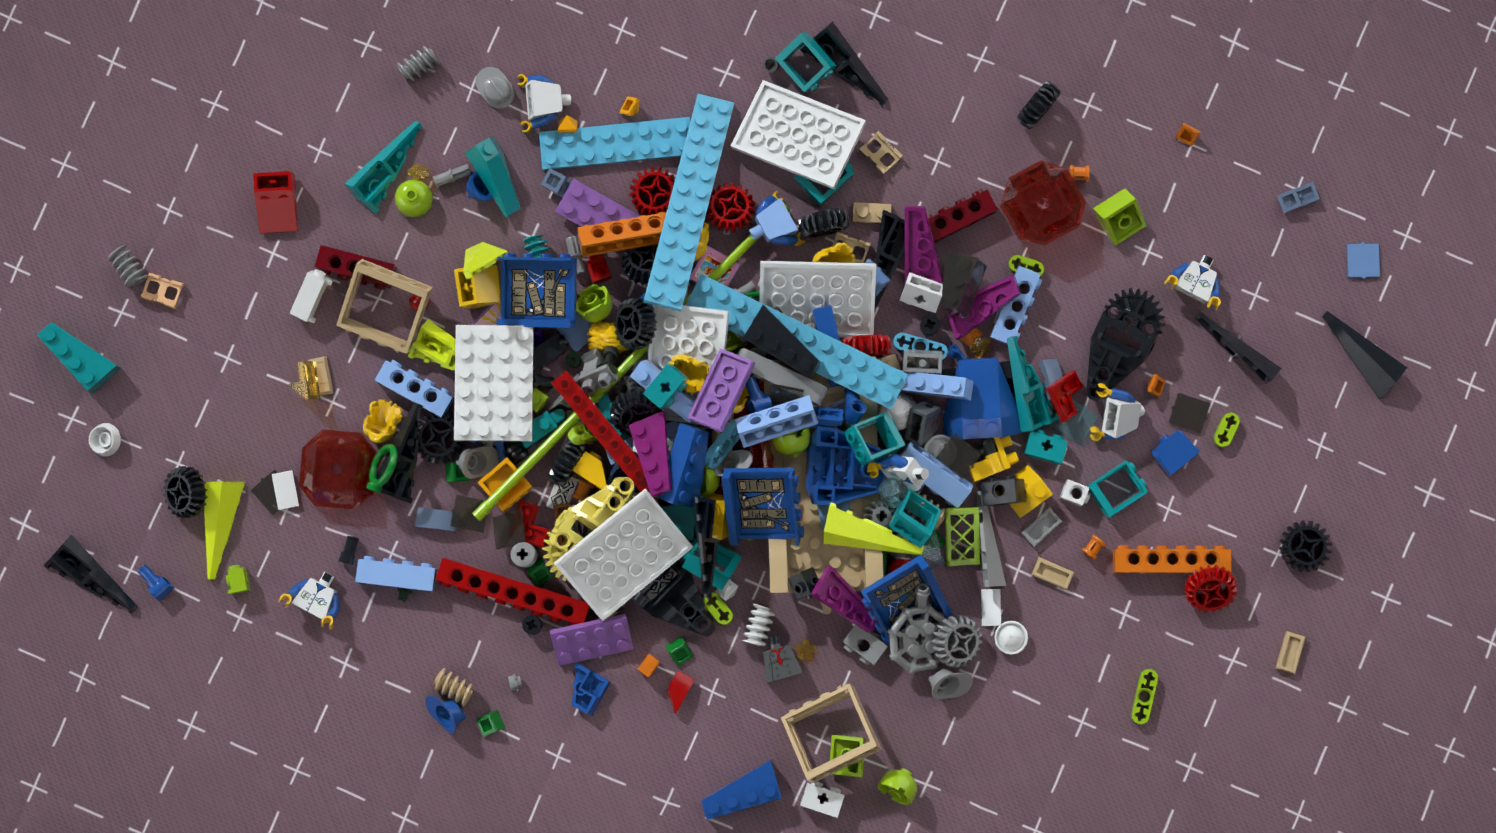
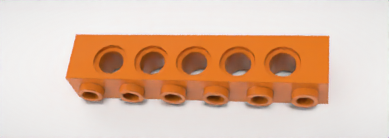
(621, 234)
(1122, 565)

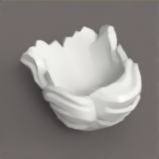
(900, 411)

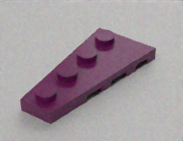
(919, 245)
(986, 303)
(651, 445)
(842, 598)

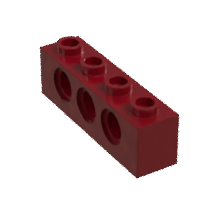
(986, 208)
(328, 255)

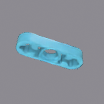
(908, 337)
(716, 452)

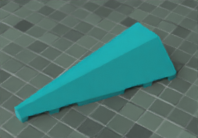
(373, 180)
(1032, 405)

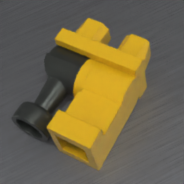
(995, 458)

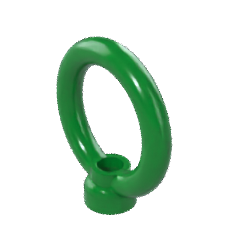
(376, 484)

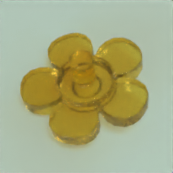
(418, 172)
(980, 346)
(805, 649)

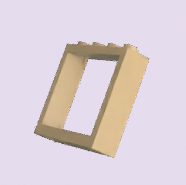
(392, 278)
(842, 761)

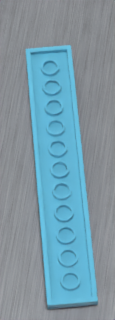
(688, 203)
(839, 361)

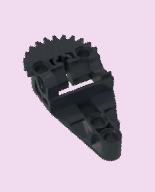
(1113, 355)
(676, 601)

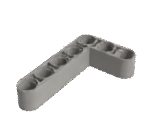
(776, 374)

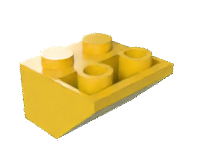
(479, 290)

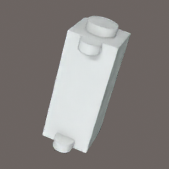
(310, 295)

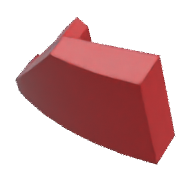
(598, 268)
(678, 689)

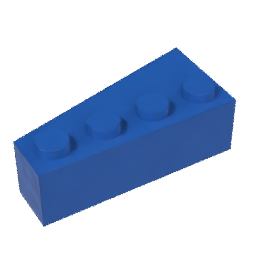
(686, 465)
(745, 792)

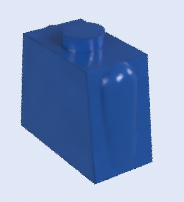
(1174, 452)

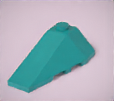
(493, 170)

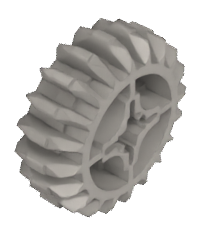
(950, 641)

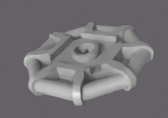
(907, 638)

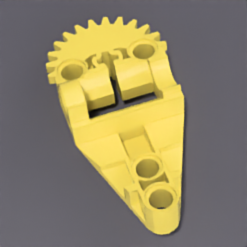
(590, 513)

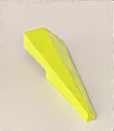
(480, 257)
(434, 346)
(219, 518)
(850, 531)

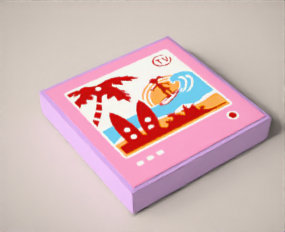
(709, 263)

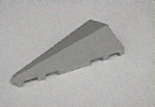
(991, 564)

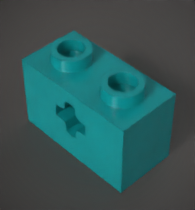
(671, 376)
(1054, 454)

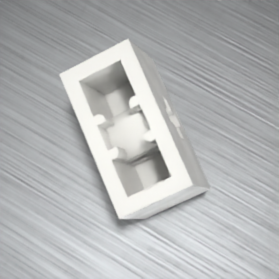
(922, 292)
(829, 807)

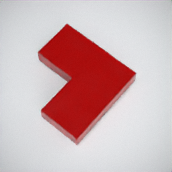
(1060, 395)
(534, 534)

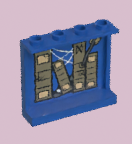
(538, 291)
(762, 504)
(897, 591)

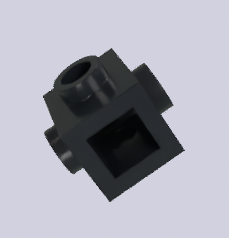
(804, 583)

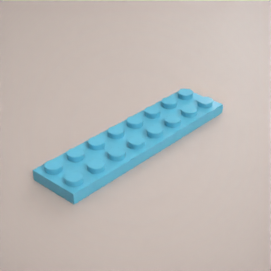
(614, 143)

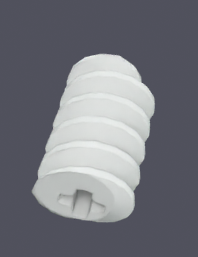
(758, 625)

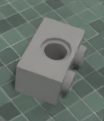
(922, 361)
(875, 649)

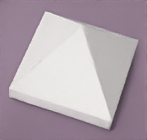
(728, 591)

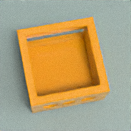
(497, 477)

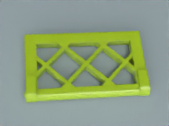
(976, 544)

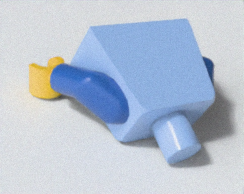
(775, 223)

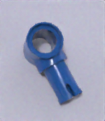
(757, 400)
(854, 407)
(158, 586)

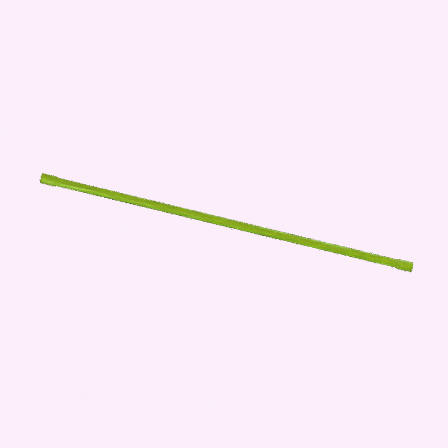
(487, 505)

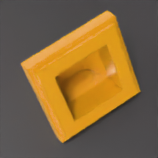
(630, 106)
(567, 125)

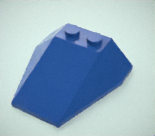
(991, 408)
(834, 471)

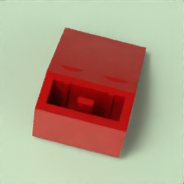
(276, 201)

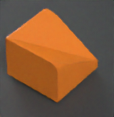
(649, 665)

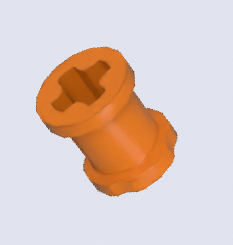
(1079, 173)
(582, 490)
(1095, 542)

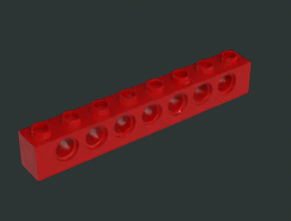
(601, 429)
(449, 567)

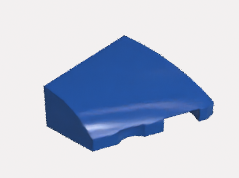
(588, 689)

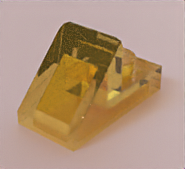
(308, 385)

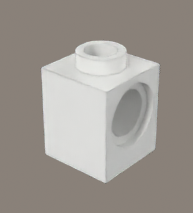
(1066, 493)

